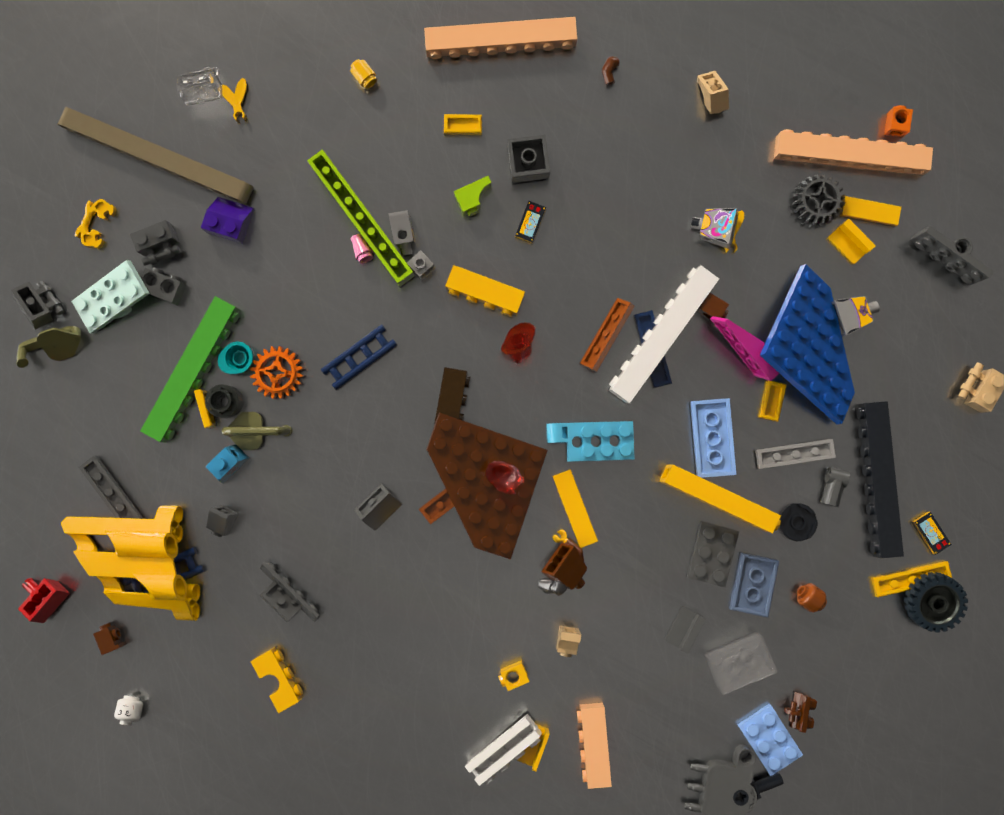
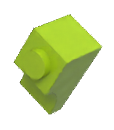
(470, 195)

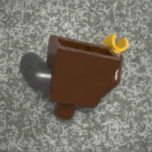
(564, 567)

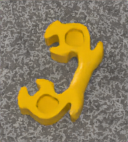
(90, 239)

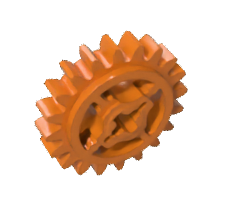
(278, 364)

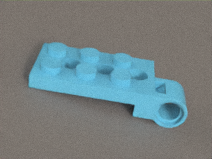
(585, 431)

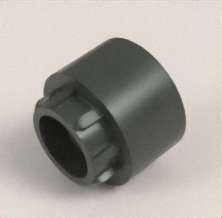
(214, 397)

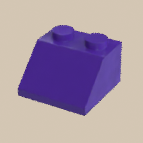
(227, 219)

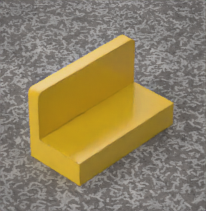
(851, 241)
(533, 755)

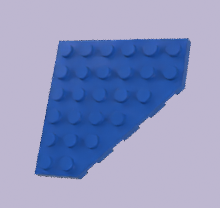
(809, 346)

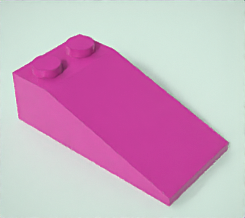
(747, 347)

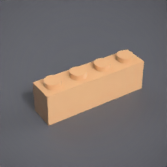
(595, 745)

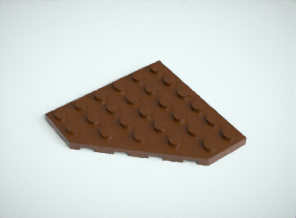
(461, 460)

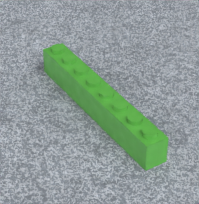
(190, 370)

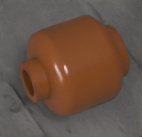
(811, 597)

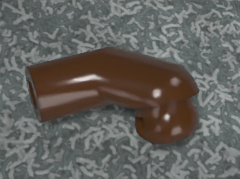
(611, 63)

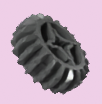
(833, 200)

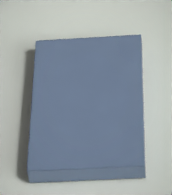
(754, 584)

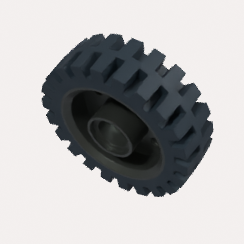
(947, 609)

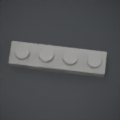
(795, 453)

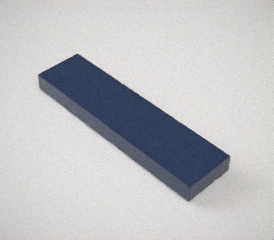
(660, 375)

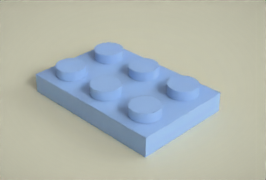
(770, 739)

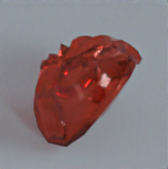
(504, 476)

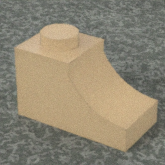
(714, 92)
(568, 641)

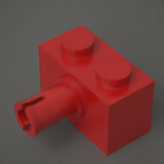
(42, 599)

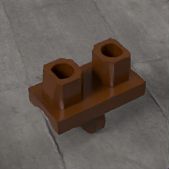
(799, 712)

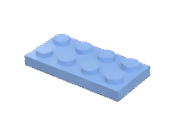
(713, 438)

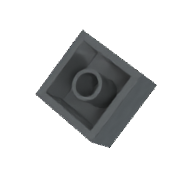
(528, 158)

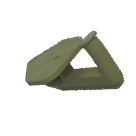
(55, 342)
(248, 431)

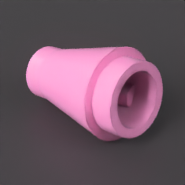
(362, 251)

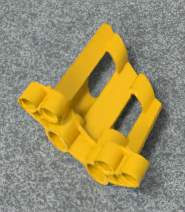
(143, 552)

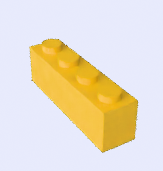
(485, 290)

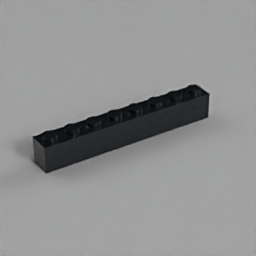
(880, 480)

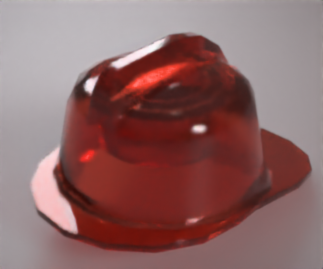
(519, 341)

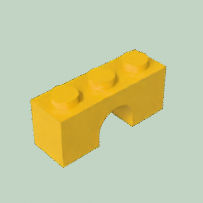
(272, 664)

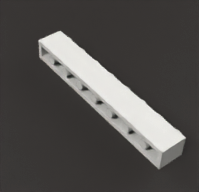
(663, 335)

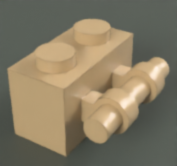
(986, 389)

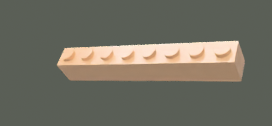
(501, 37)
(853, 152)

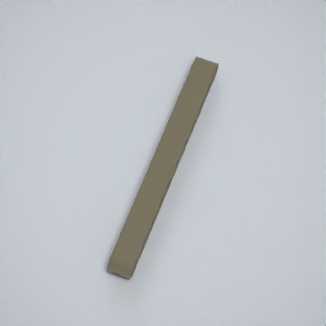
(155, 155)

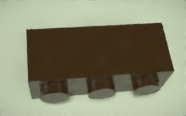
(452, 393)

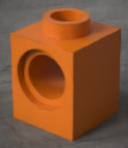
(895, 128)

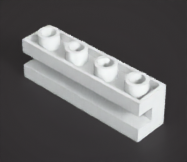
(504, 749)

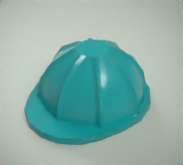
(235, 358)

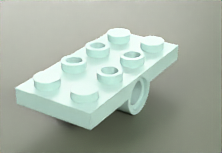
(110, 297)

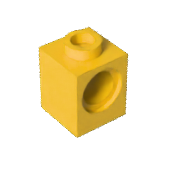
(517, 667)

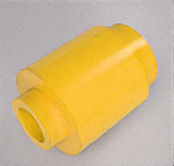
(363, 73)

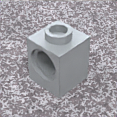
(421, 265)

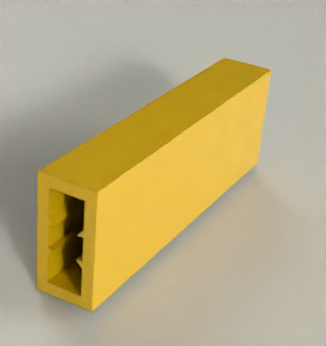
(720, 498)

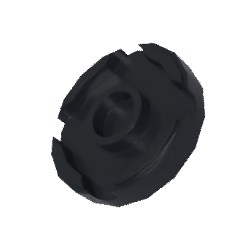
(798, 522)

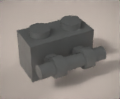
(155, 238)
(32, 305)

